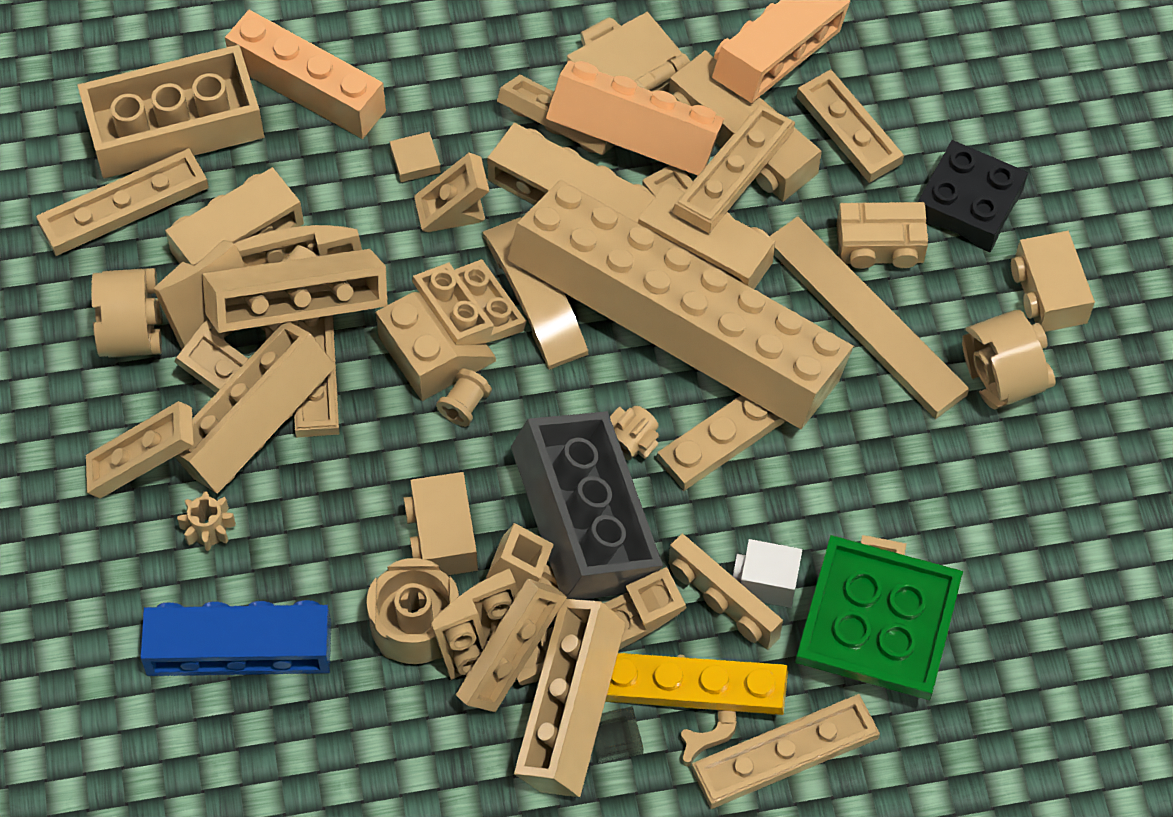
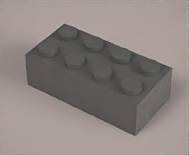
(585, 504)

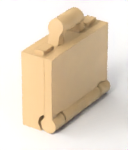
(632, 50)

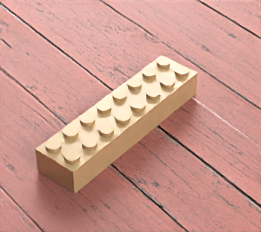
(680, 303)

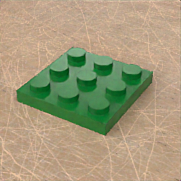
(879, 617)

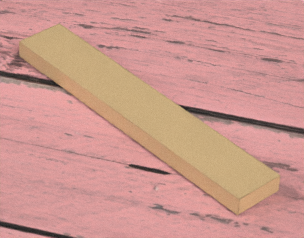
(868, 318)

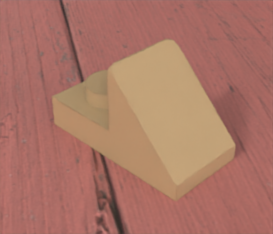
(454, 196)

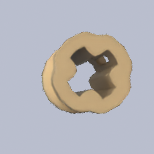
(464, 397)

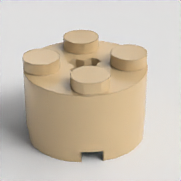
(126, 313)
(1008, 358)
(392, 596)

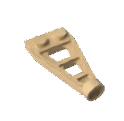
(213, 359)

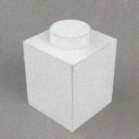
(769, 571)

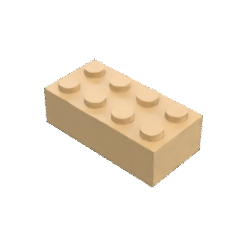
(171, 107)

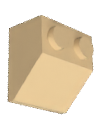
(424, 347)

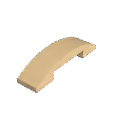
(278, 244)
(543, 304)
(644, 608)

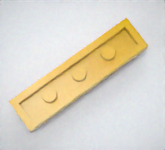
(699, 683)

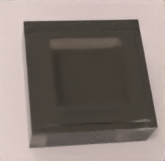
(618, 736)

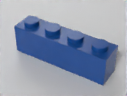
(236, 639)

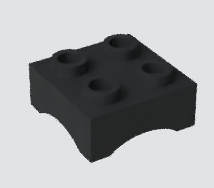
(972, 194)

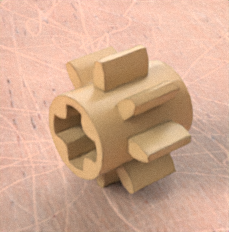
(635, 431)
(218, 520)

